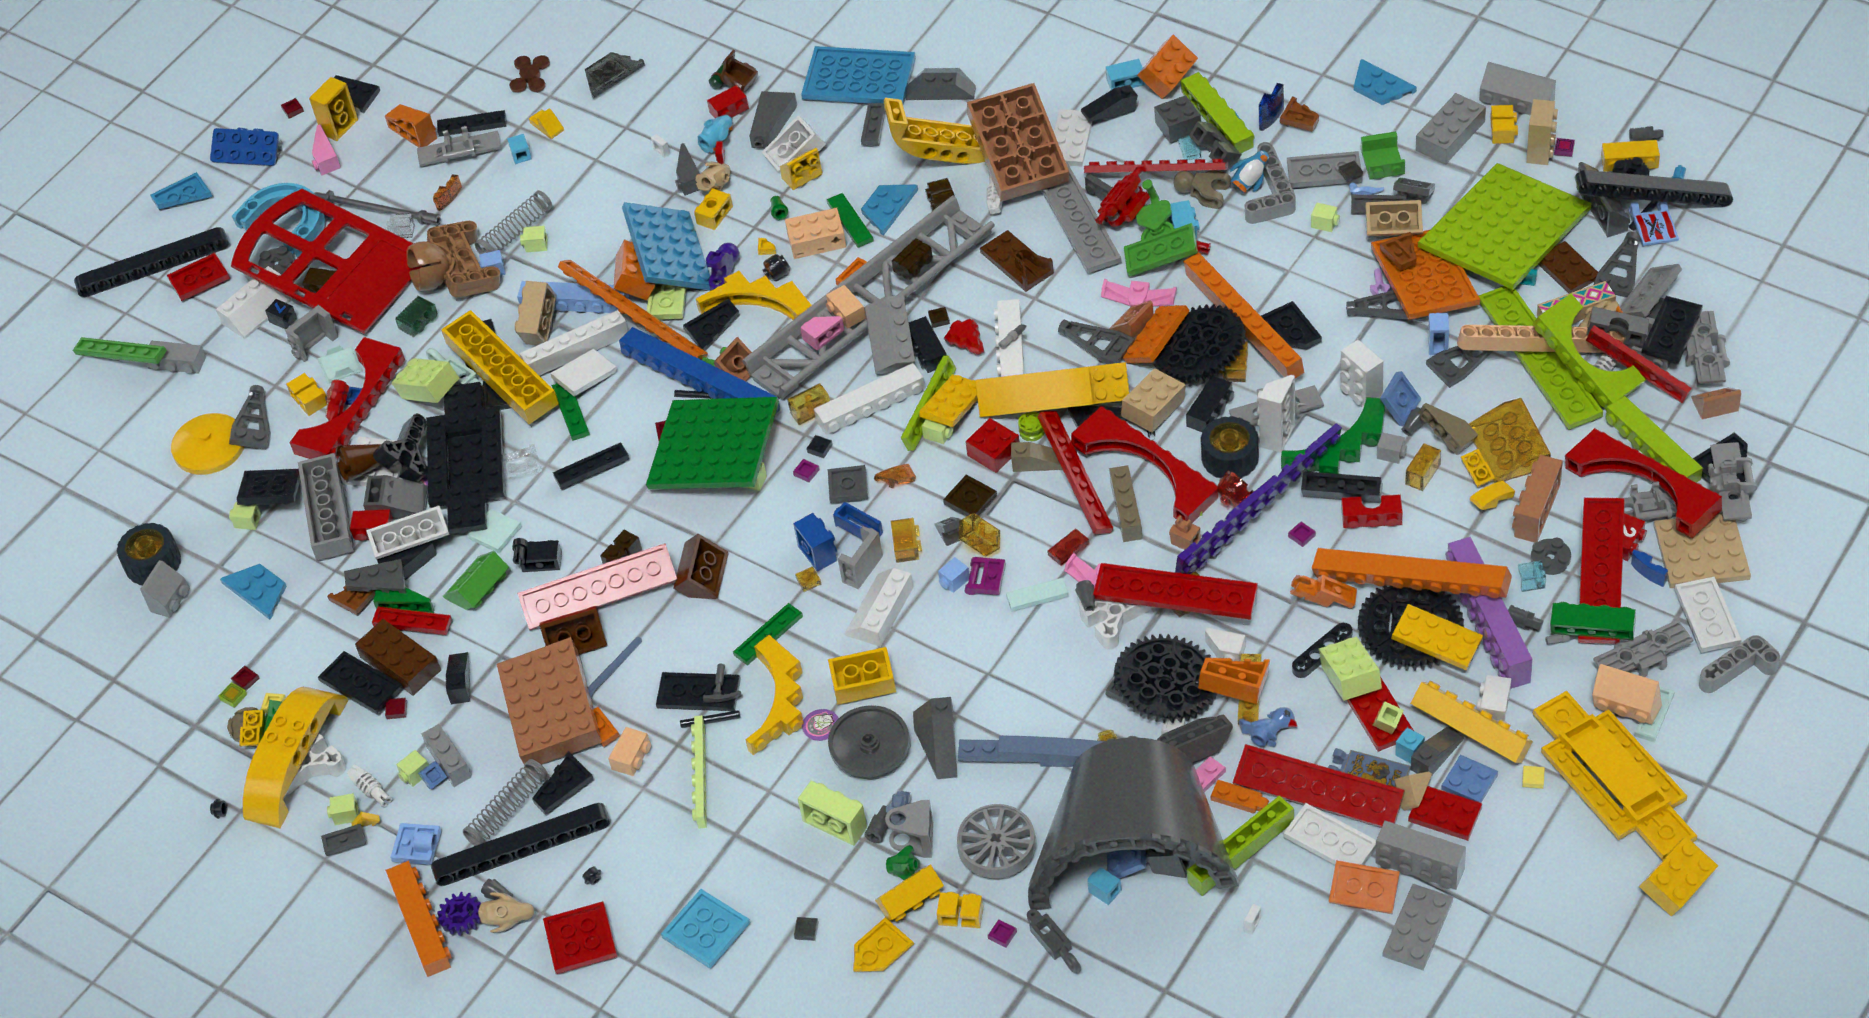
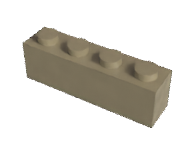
(1125, 503)

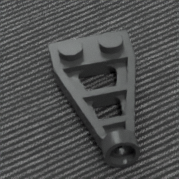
(1621, 285)
(1360, 306)
(1113, 352)
(1448, 371)
(246, 436)

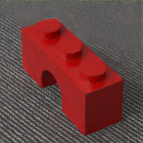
(1386, 514)

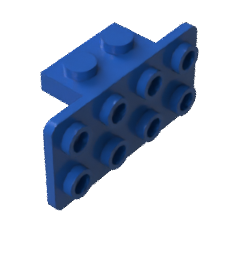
(244, 146)

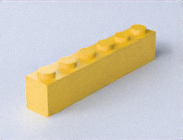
(1472, 722)

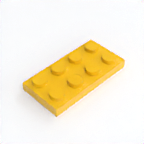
(950, 401)
(1437, 637)

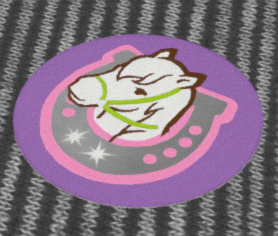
(818, 724)

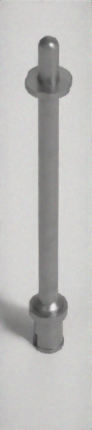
(421, 216)

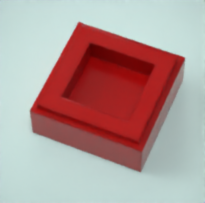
(720, 152)

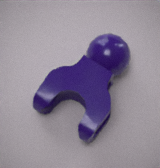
(721, 263)

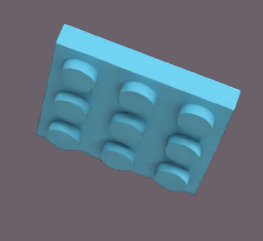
(705, 928)

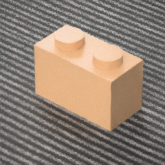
(845, 305)
(629, 751)

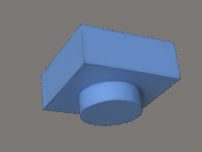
(432, 775)

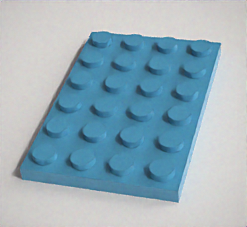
(857, 75)
(666, 246)

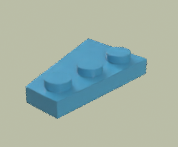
(183, 191)

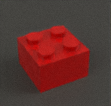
(991, 445)

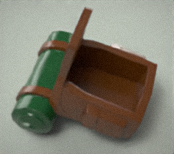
(734, 73)

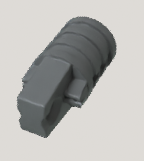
(1644, 134)
(1524, 618)
(877, 826)

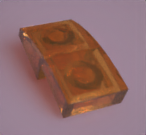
(447, 194)

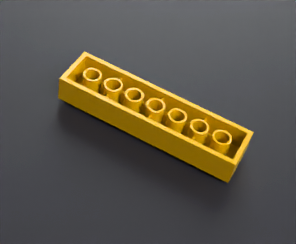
(500, 367)

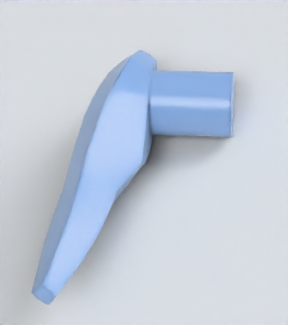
(1364, 190)

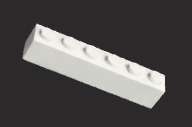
(575, 343)
(1011, 356)
(869, 399)

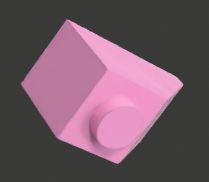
(821, 330)

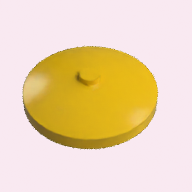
(204, 445)

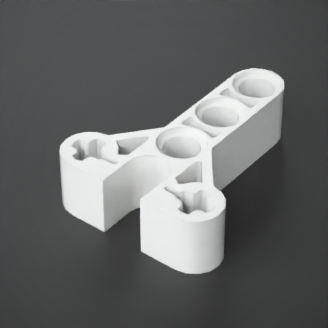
(1112, 618)
(318, 762)

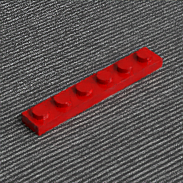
(1629, 357)

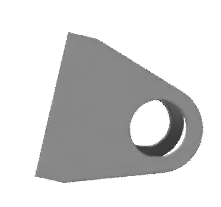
(917, 826)

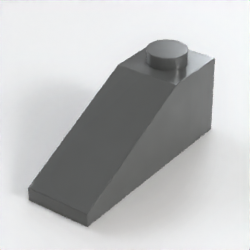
(686, 172)
(1435, 751)

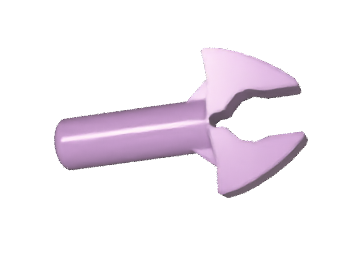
(1379, 283)

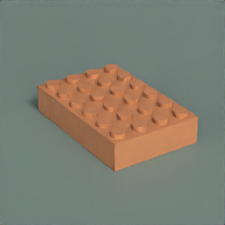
(1017, 142)
(549, 702)

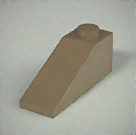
(1033, 457)

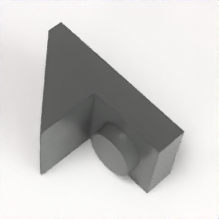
(949, 530)

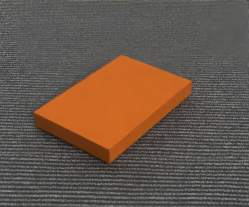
(1364, 887)

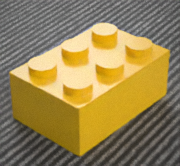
(333, 108)
(862, 675)
(1678, 876)

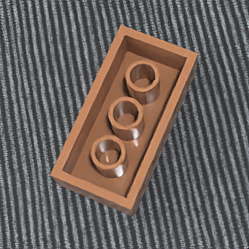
(1537, 498)

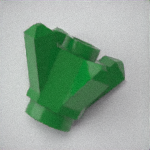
(903, 863)

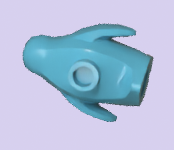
(714, 131)

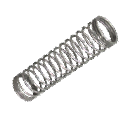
(537, 201)
(477, 834)

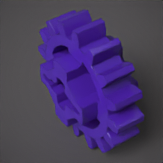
(459, 913)

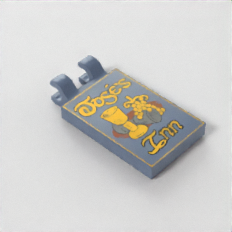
(1369, 766)

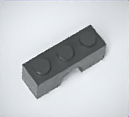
(1209, 136)
(1630, 326)

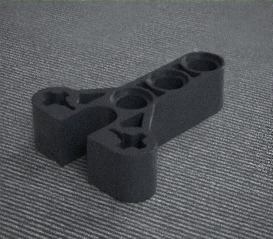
(405, 450)

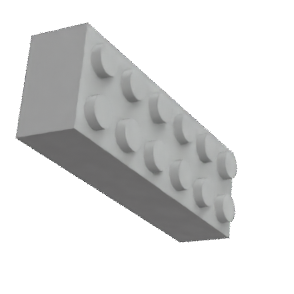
(325, 507)

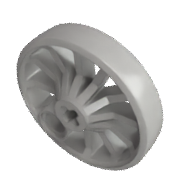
(997, 841)

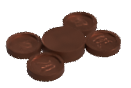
(529, 73)

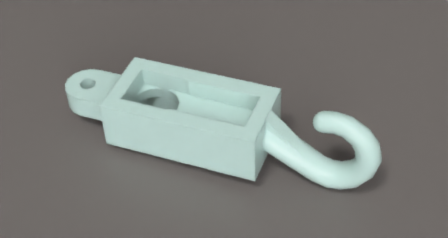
(458, 367)

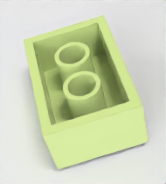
(425, 380)
(1350, 668)
(832, 812)

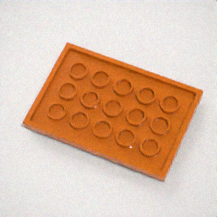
(1429, 285)

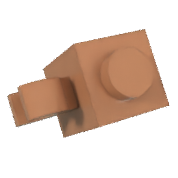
(1184, 533)

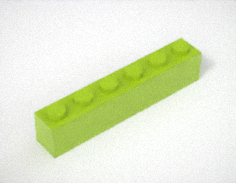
(1216, 111)
(1650, 438)
(1247, 840)

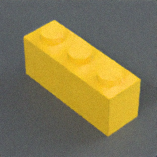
(1646, 150)
(910, 893)

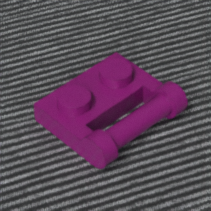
(991, 576)

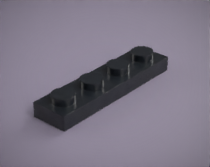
(473, 122)
(590, 465)

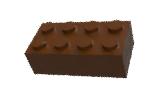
(398, 656)

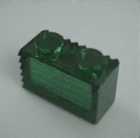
(416, 316)

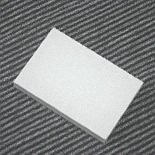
(583, 372)

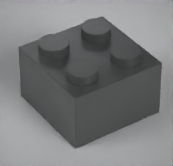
(1176, 118)

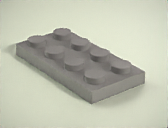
(1319, 169)
(1650, 290)
(1417, 926)

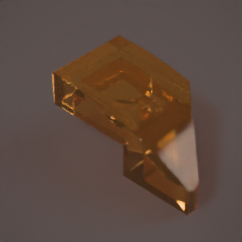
(898, 474)

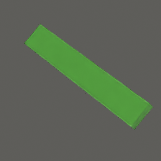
(119, 350)

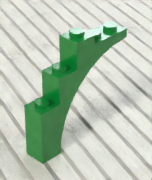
(1364, 431)

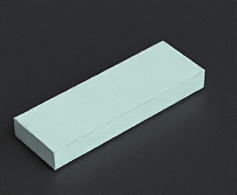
(1037, 594)
(1650, 731)

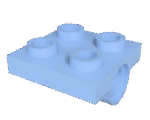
(415, 843)

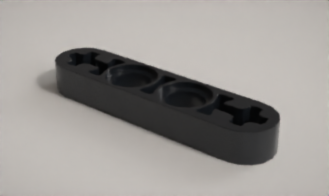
(1313, 664)

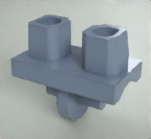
(899, 799)

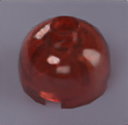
(1232, 489)

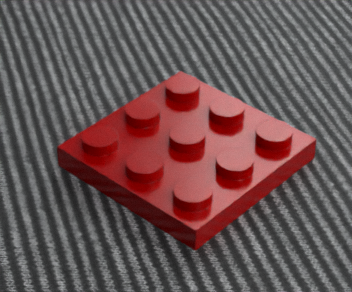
(579, 937)

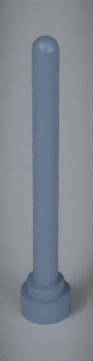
(614, 665)

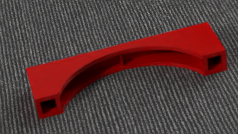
(380, 365)
(1108, 433)
(1602, 453)

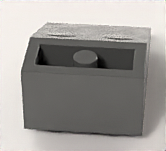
(396, 494)

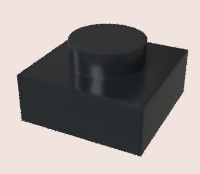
(819, 446)

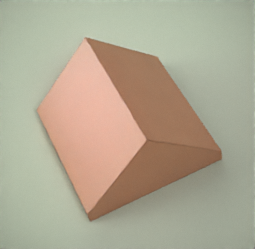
(1134, 319)
(731, 359)
(1717, 402)

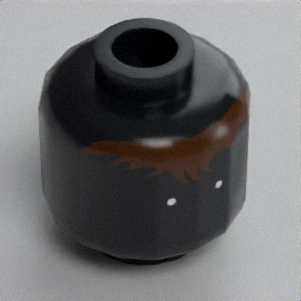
(775, 267)

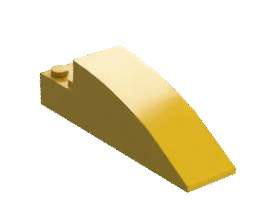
(1052, 389)

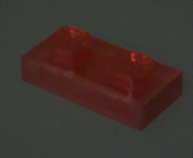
(1070, 544)

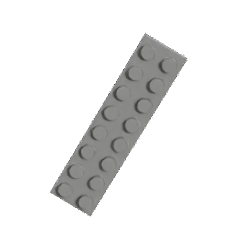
(1079, 224)

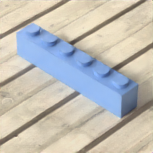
(576, 298)

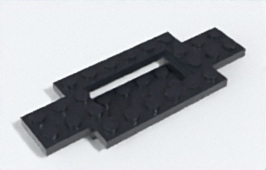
(474, 458)

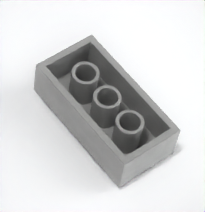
(1450, 128)
(1420, 855)

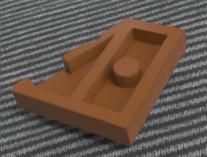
(1299, 116)
(1400, 251)
(352, 600)

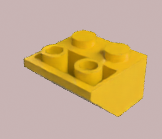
(801, 169)

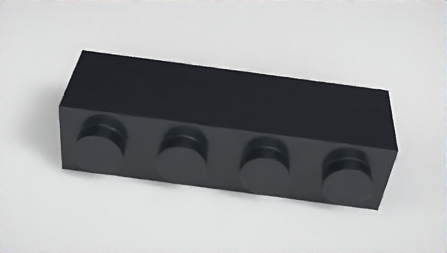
(1341, 486)

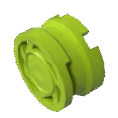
(1030, 427)

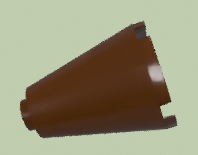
(356, 460)

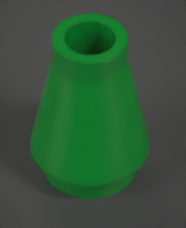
(778, 208)

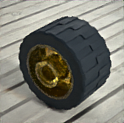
(1229, 445)
(144, 547)

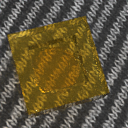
(808, 579)

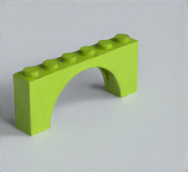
(1604, 385)

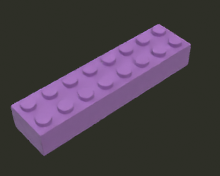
(1494, 623)

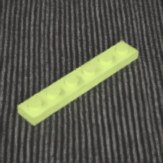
(699, 778)

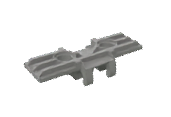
(458, 147)
(1699, 347)
(1307, 398)
(1723, 480)
(1650, 503)
(1647, 653)

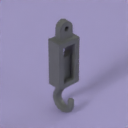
(1054, 941)

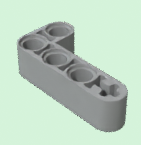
(1750, 652)

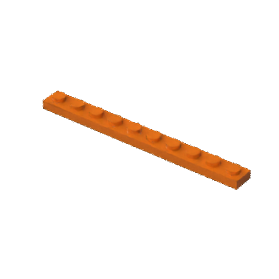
(628, 307)

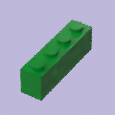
(1593, 621)

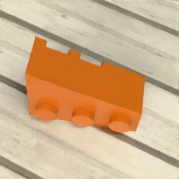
(412, 125)
(1234, 678)

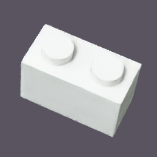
(1495, 696)

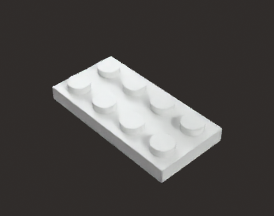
(1072, 135)
(1707, 614)
(1329, 837)

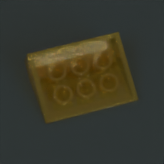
(1509, 440)

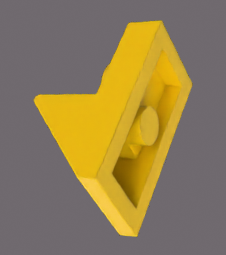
(547, 123)

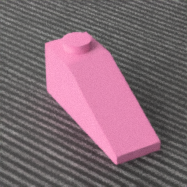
(324, 156)

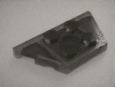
(610, 71)

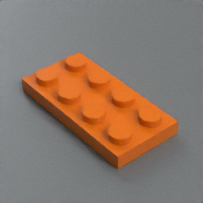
(1156, 334)

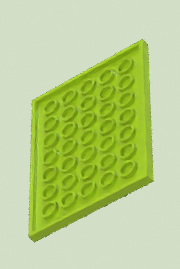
(1504, 225)

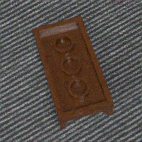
(1017, 260)

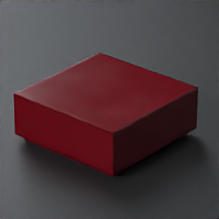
(292, 108)
(245, 678)
(396, 708)

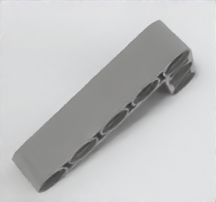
(1283, 198)

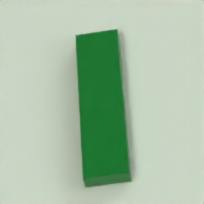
(850, 220)
(571, 413)
(775, 627)

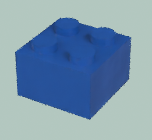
(815, 541)

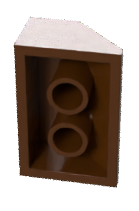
(701, 568)
(581, 626)

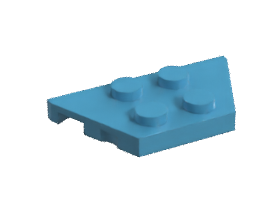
(1380, 84)
(887, 204)
(256, 587)

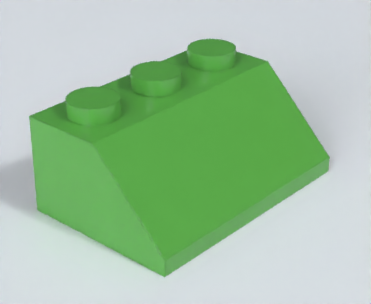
(477, 581)

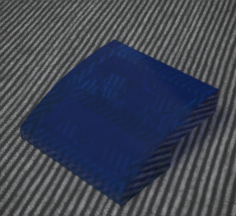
(1271, 107)

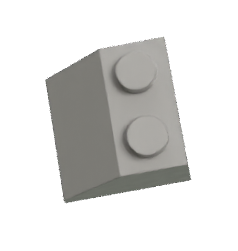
(164, 590)

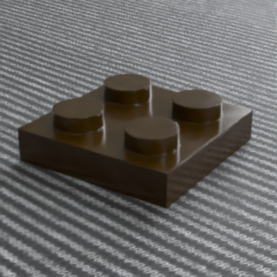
(970, 496)

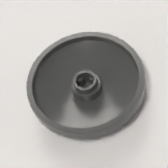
(868, 741)

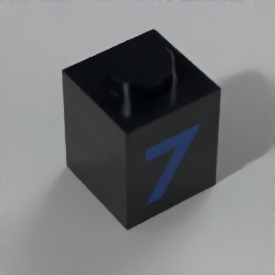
(281, 314)

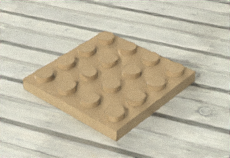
(1710, 553)

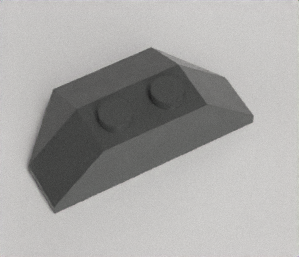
(941, 85)
(1199, 737)

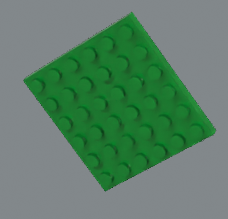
(712, 443)

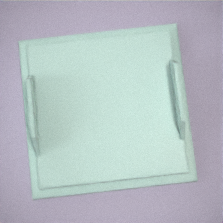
(339, 363)

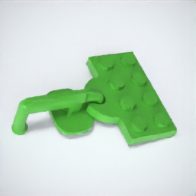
(1160, 240)

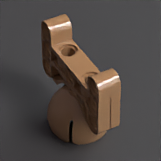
(451, 260)

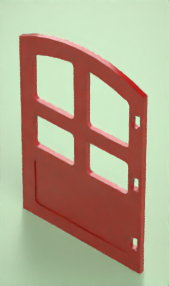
(363, 282)

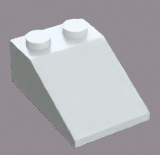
(792, 142)

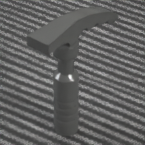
(717, 697)

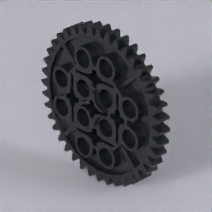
(1202, 344)
(1389, 601)
(1167, 674)

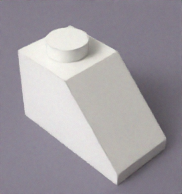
(1225, 643)

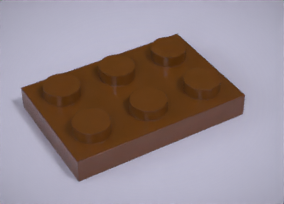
(1568, 268)

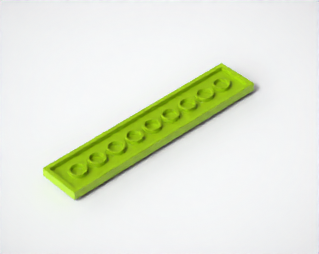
(1550, 374)

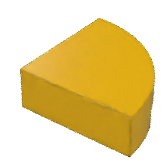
(765, 247)
(366, 819)

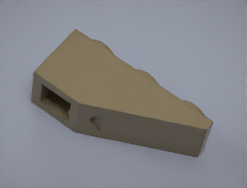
(1451, 429)

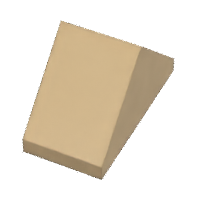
(1414, 789)

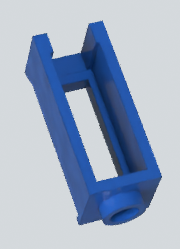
(848, 512)

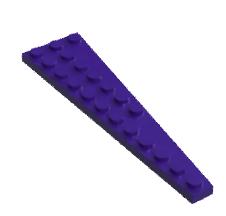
(1210, 544)

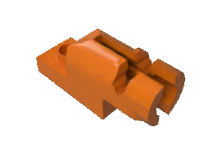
(1323, 591)

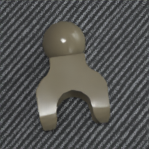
(1203, 186)

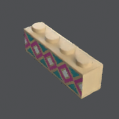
(1587, 298)

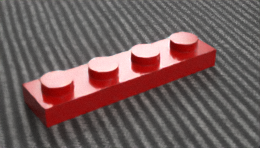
(414, 620)

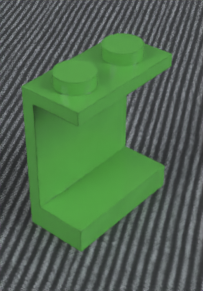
(1382, 155)

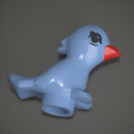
(1265, 730)

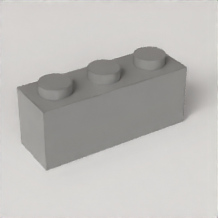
(179, 357)
(446, 755)

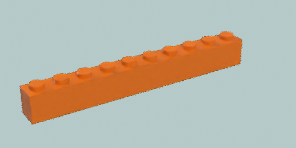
(1258, 331)
(1413, 572)

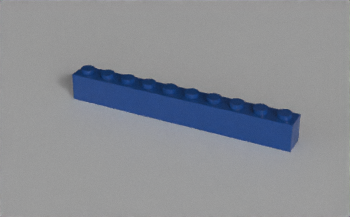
(686, 367)

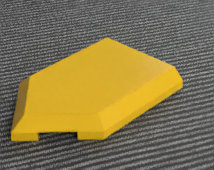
(880, 947)

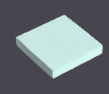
(498, 532)

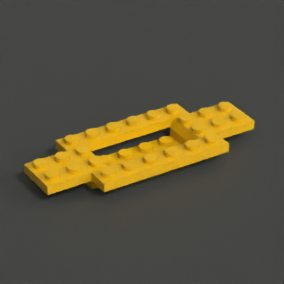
(1622, 767)

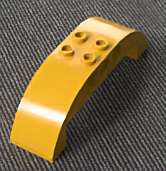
(932, 138)
(283, 752)

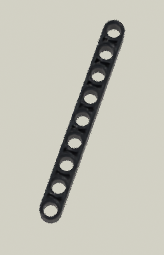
(1653, 188)
(151, 262)
(520, 844)

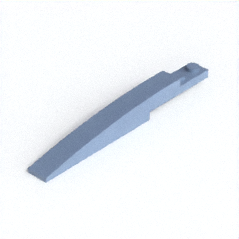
(1046, 750)

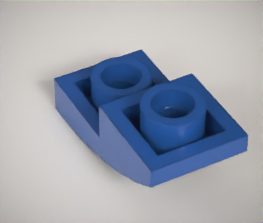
(1643, 564)

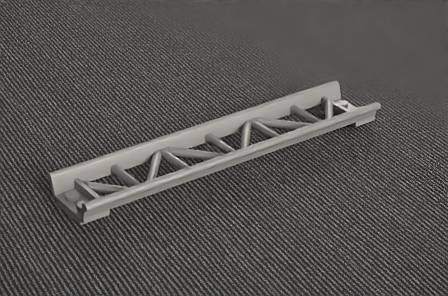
(780, 383)

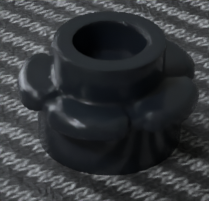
(218, 808)
(592, 876)

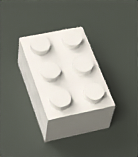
(1361, 373)

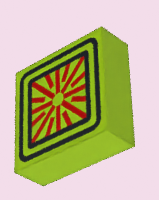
(232, 695)

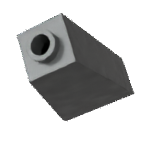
(771, 116)

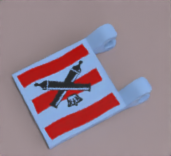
(1654, 226)

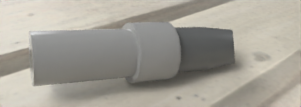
(1012, 335)
(1559, 638)

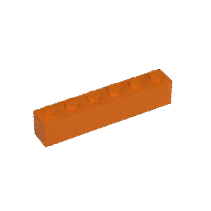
(418, 919)

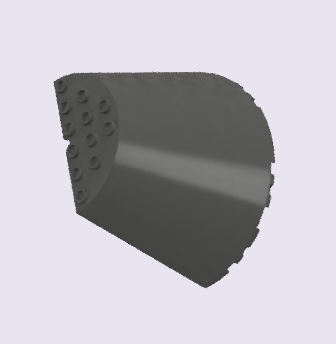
(1131, 798)

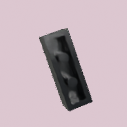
(926, 344)
(1209, 403)

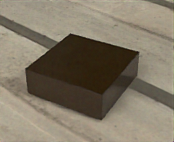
(938, 317)

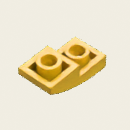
(1477, 468)
(1489, 495)
(252, 728)

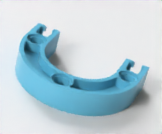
(309, 226)

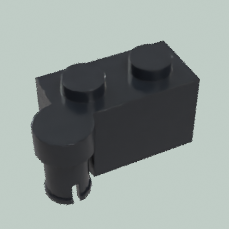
(537, 555)

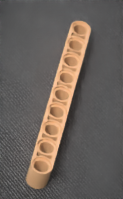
(1519, 339)

